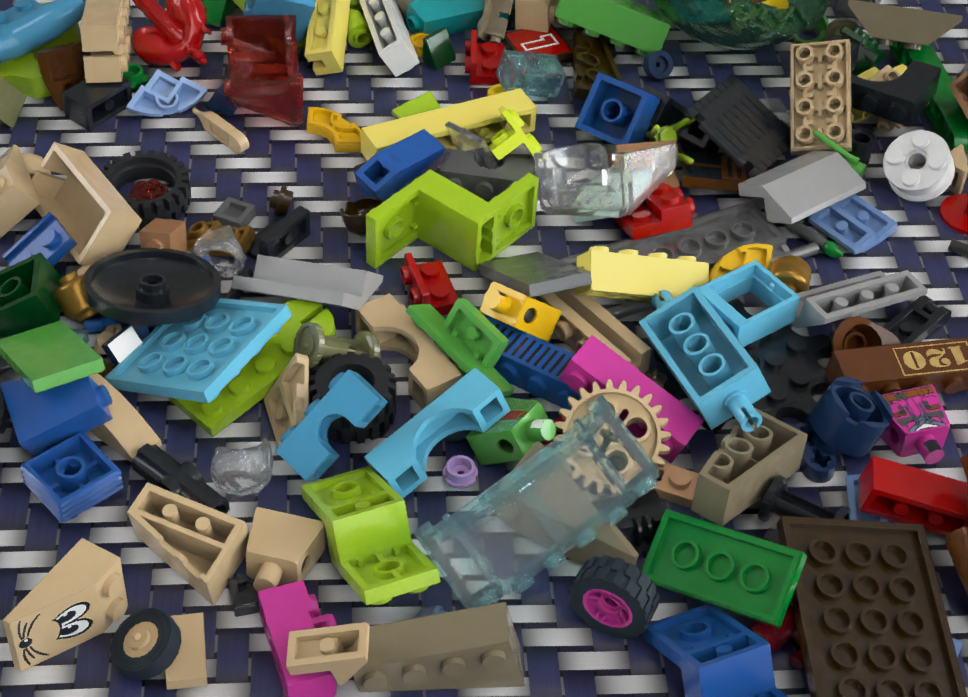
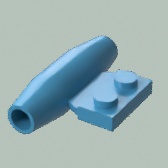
(33, 25)

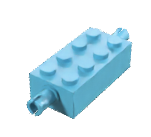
(705, 358)

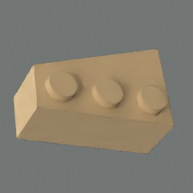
(190, 538)

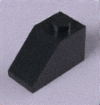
(96, 102)

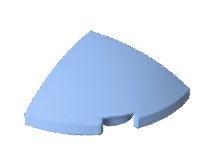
(165, 96)

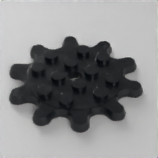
(788, 367)

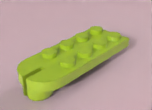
(259, 373)

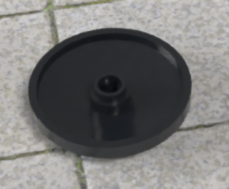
(152, 286)

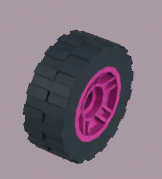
(613, 597)

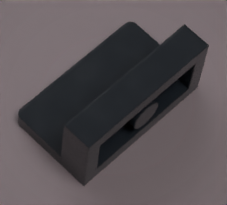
(281, 234)

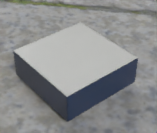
(121, 345)

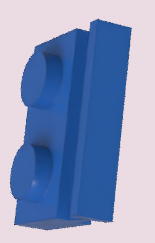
(45, 237)

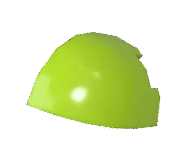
(420, 104)

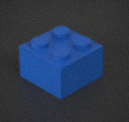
(617, 111)

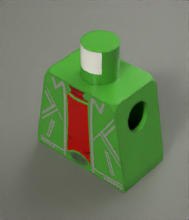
(513, 434)

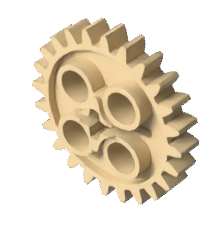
(638, 412)

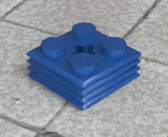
(72, 477)

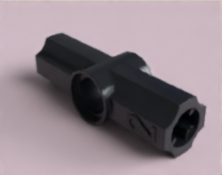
(181, 479)

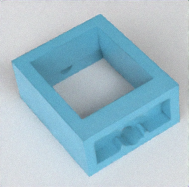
(766, 287)

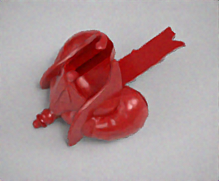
(175, 32)

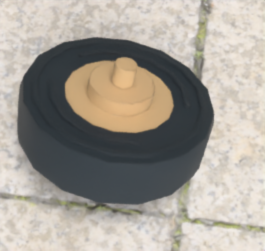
(145, 644)

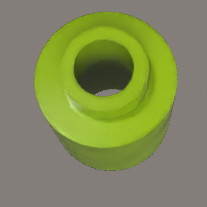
(358, 30)

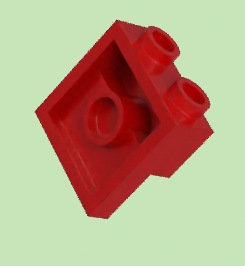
(659, 213)

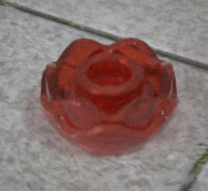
(148, 190)

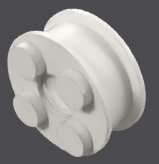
(913, 149)

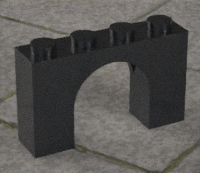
(897, 99)

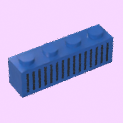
(534, 365)

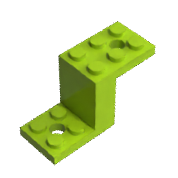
(451, 220)

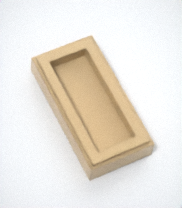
(190, 664)

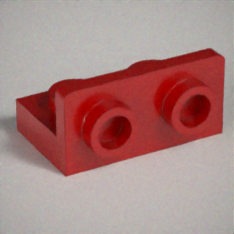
(482, 61)
(428, 284)

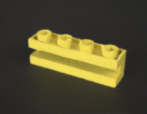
(327, 36)
(639, 277)

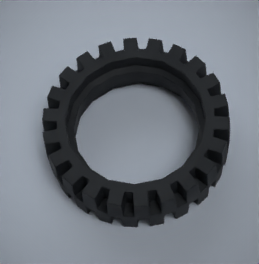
(152, 167)

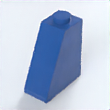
(55, 414)

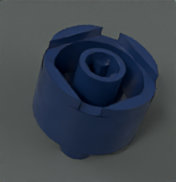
(850, 418)

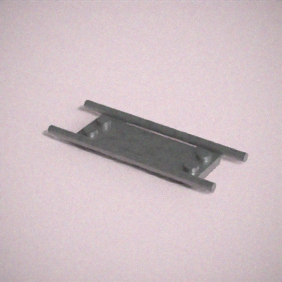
(708, 241)

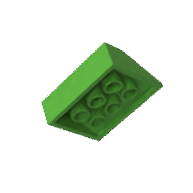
(619, 19)

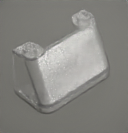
(581, 183)

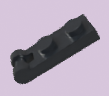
(918, 320)

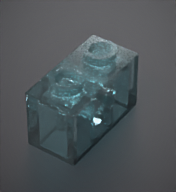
(532, 72)

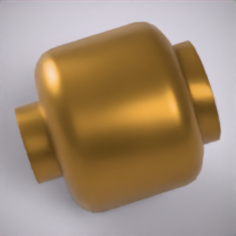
(792, 272)
(71, 298)

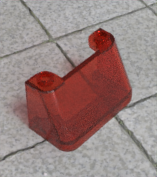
(264, 66)

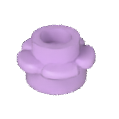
(460, 472)

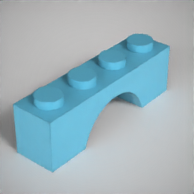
(467, 405)

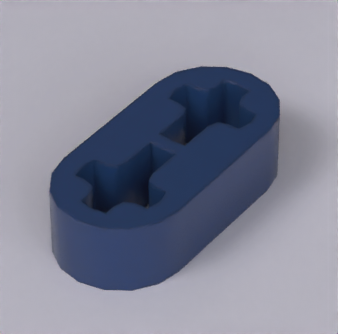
(826, 462)

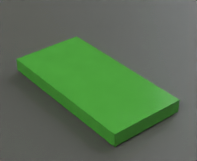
(50, 356)

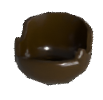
(355, 214)

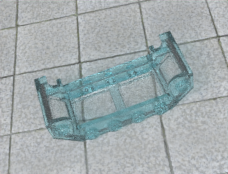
(541, 509)

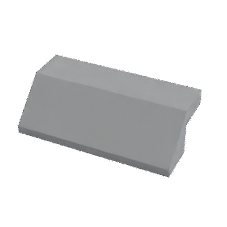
(803, 186)
(310, 282)
(855, 297)

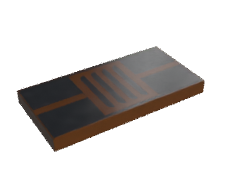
(715, 171)

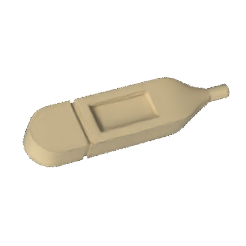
(223, 131)

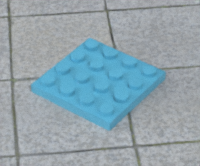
(200, 354)

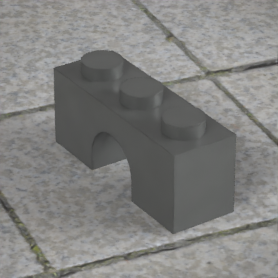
(484, 182)

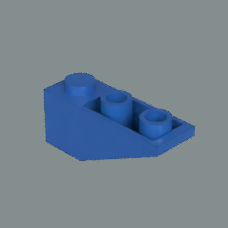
(397, 165)

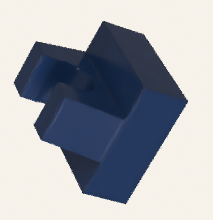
(221, 103)

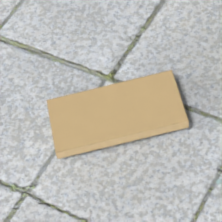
(820, 95)

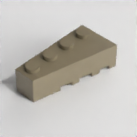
(746, 467)
(444, 652)

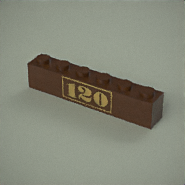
(905, 366)

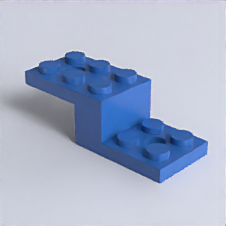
(715, 654)

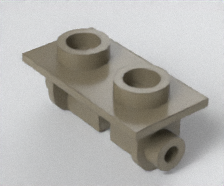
(492, 27)

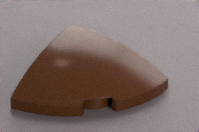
(62, 68)

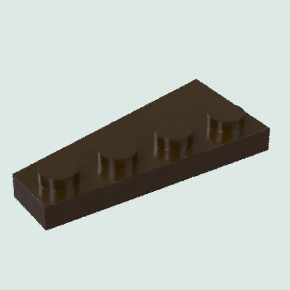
(589, 58)

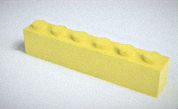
(477, 116)

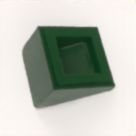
(438, 49)

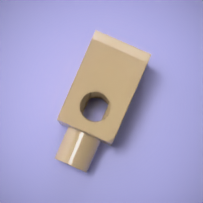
(282, 548)

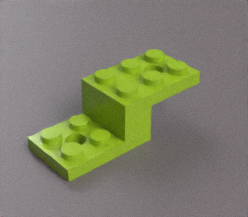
(370, 536)

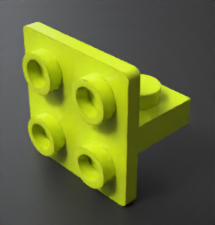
(506, 141)

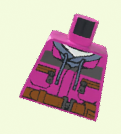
(917, 424)

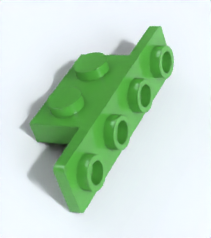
(465, 337)

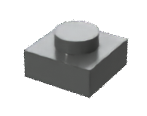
(235, 213)

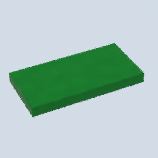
(724, 567)

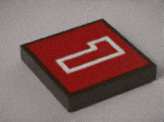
(539, 42)

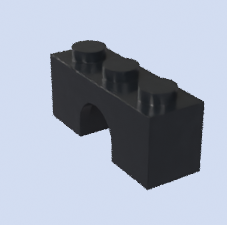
(672, 112)

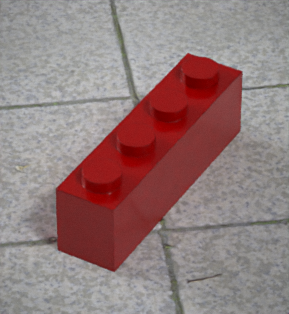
(913, 496)

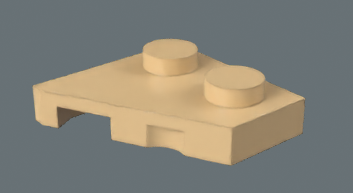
(289, 396)

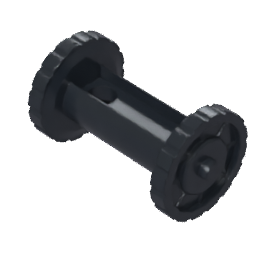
(783, 503)

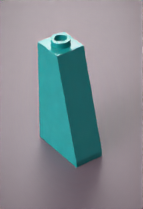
(454, 15)

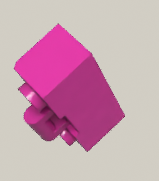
(287, 610)

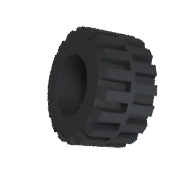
(376, 374)

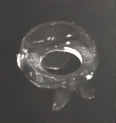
(221, 240)

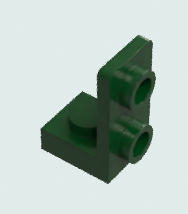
(869, 55)

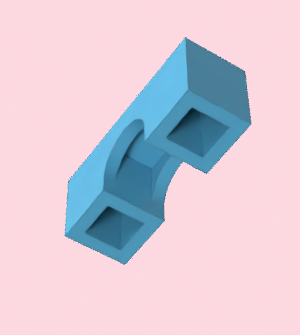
(307, 445)

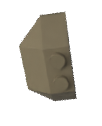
(902, 24)

